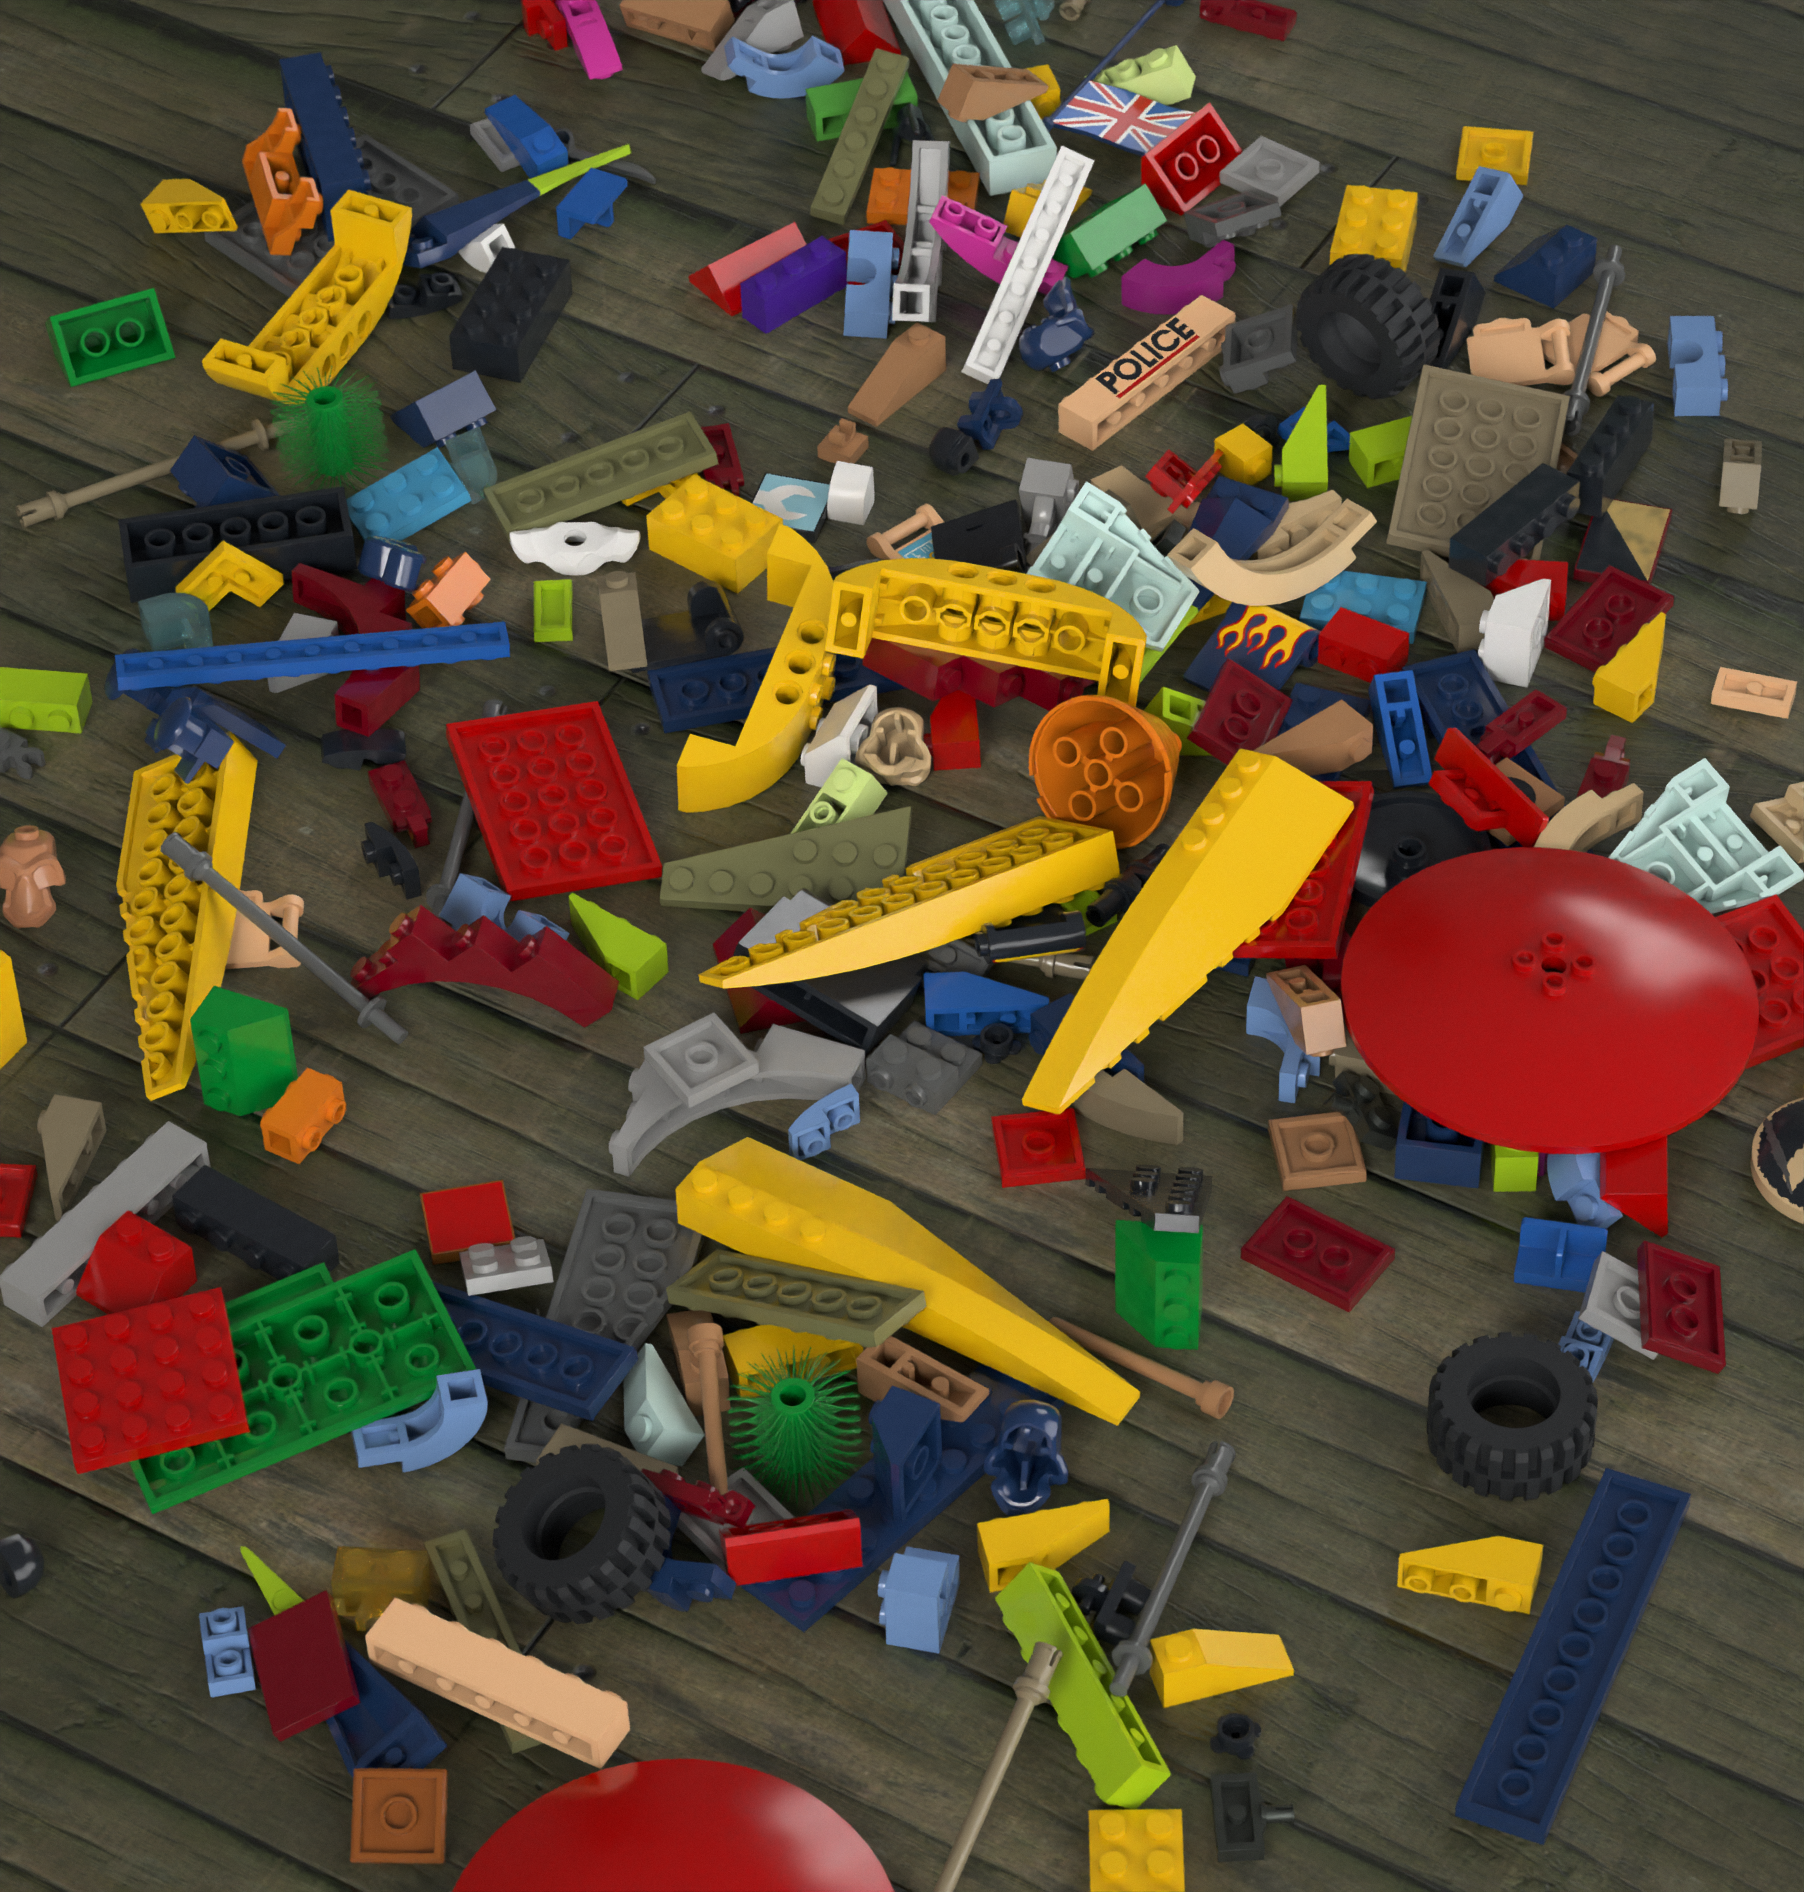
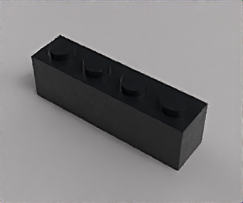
(1612, 453)
(1514, 524)
(251, 1226)

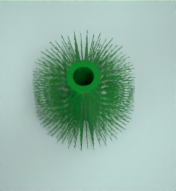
(329, 430)
(795, 1425)

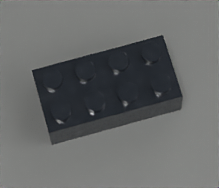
(511, 314)

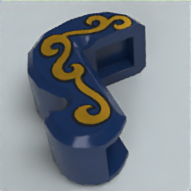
(391, 562)

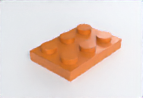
(891, 193)

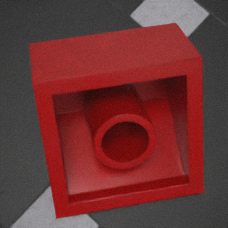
(136, 1266)

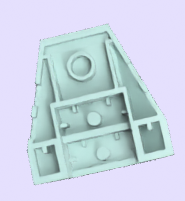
(1113, 558)
(1704, 846)

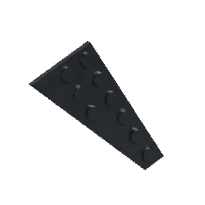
(1161, 1199)

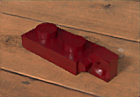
(1250, 16)
(1520, 726)
(1607, 771)
(401, 801)
(703, 1499)

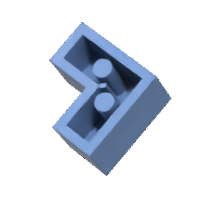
(918, 1598)

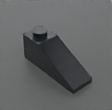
(1457, 305)

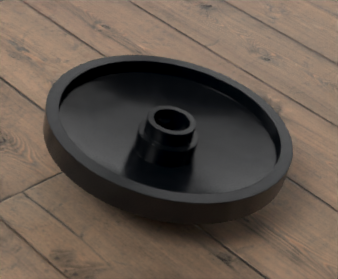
(1406, 836)

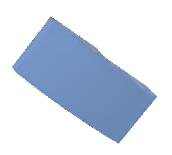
(831, 1114)
(1586, 1344)
(227, 1651)

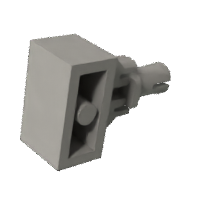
(1045, 497)

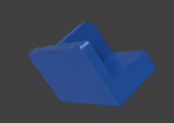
(589, 202)
(1557, 1253)

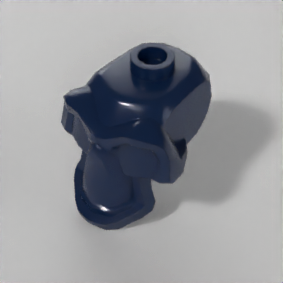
(1058, 334)
(1027, 1457)

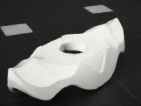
(599, 546)

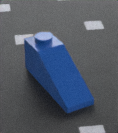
(528, 136)
(1400, 728)
(967, 1003)

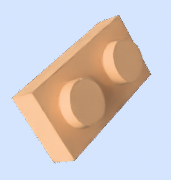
(1754, 692)

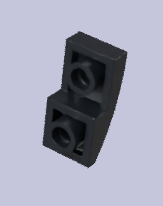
(430, 295)
(349, 749)
(391, 859)

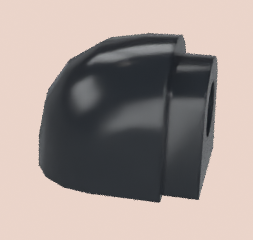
(952, 451)
(20, 1565)

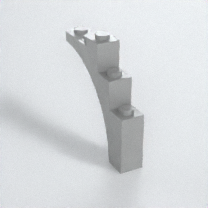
(923, 248)
(789, 1068)

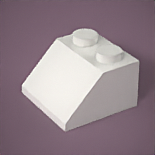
(1515, 632)
(839, 735)

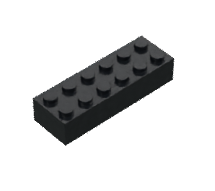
(275, 530)

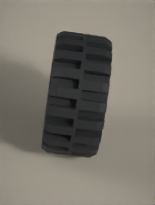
(1367, 326)
(1504, 1458)
(611, 1564)

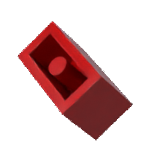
(1362, 646)

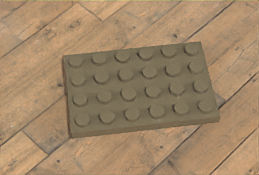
(1468, 449)

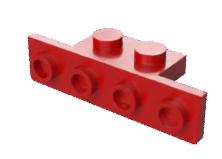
(1179, 480)
(1483, 792)

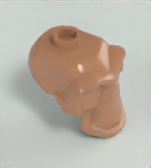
(27, 873)

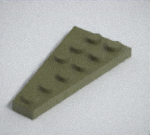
(826, 860)

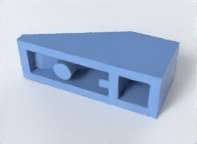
(1479, 217)

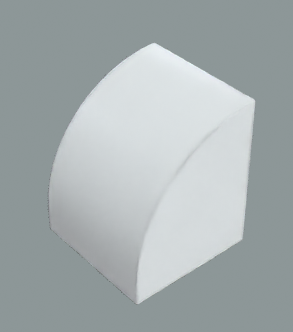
(484, 248)
(850, 493)

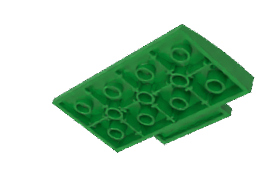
(315, 1367)

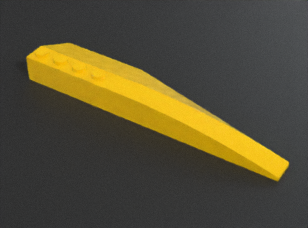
(1206, 897)
(935, 903)
(175, 926)
(814, 1220)

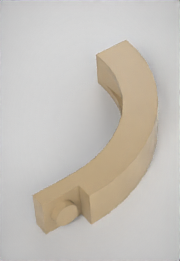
(1280, 576)
(1591, 820)

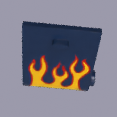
(1260, 642)

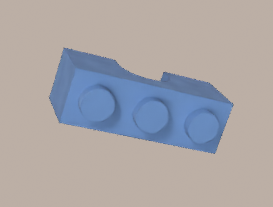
(868, 304)
(1697, 366)
(478, 897)

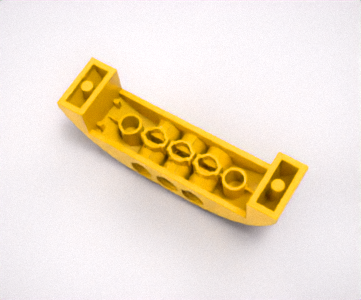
(328, 311)
(988, 617)
(789, 698)

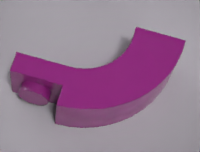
(1169, 288)

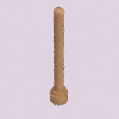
(706, 1342)
(1213, 1397)

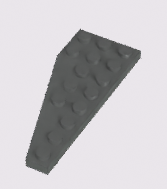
(610, 1286)

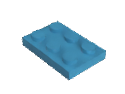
(408, 498)
(1381, 598)

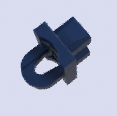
(993, 404)

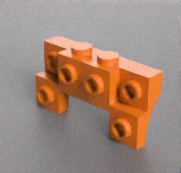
(279, 193)

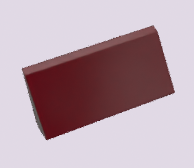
(751, 1008)

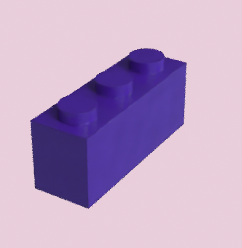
(793, 284)

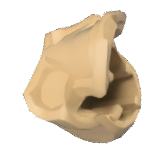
(895, 748)

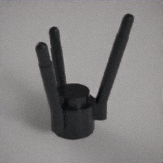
(910, 127)

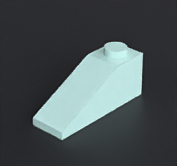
(656, 1412)

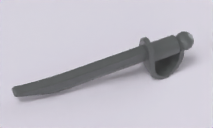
(618, 166)

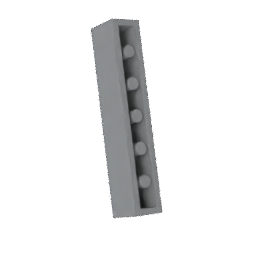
(144, 1183)

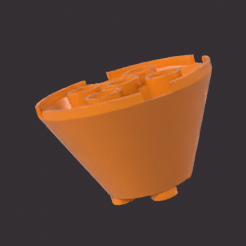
(1105, 766)

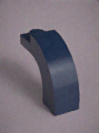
(686, 1580)

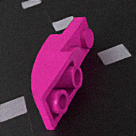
(590, 37)
(982, 242)

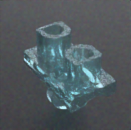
(1025, 25)

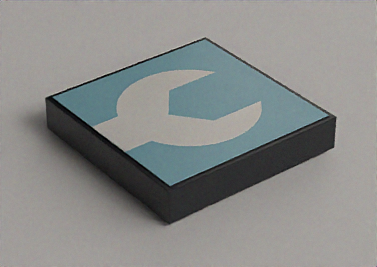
(796, 501)

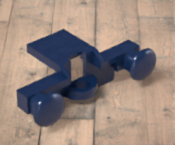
(189, 727)

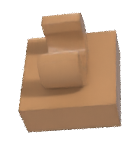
(843, 443)

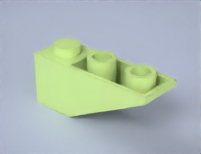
(1157, 76)
(843, 797)

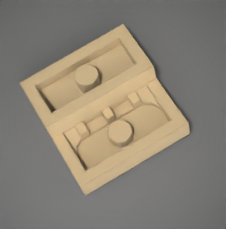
(1784, 820)

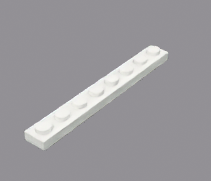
(1028, 266)

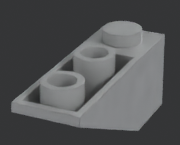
(763, 25)

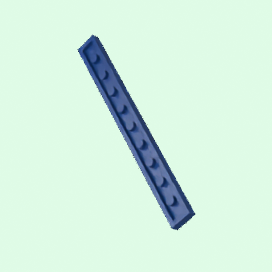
(312, 656)

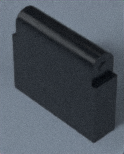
(848, 1005)

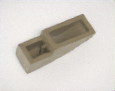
(1131, 1108)

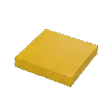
(1495, 149)

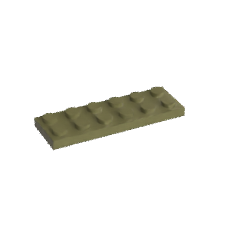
(601, 475)
(796, 1298)

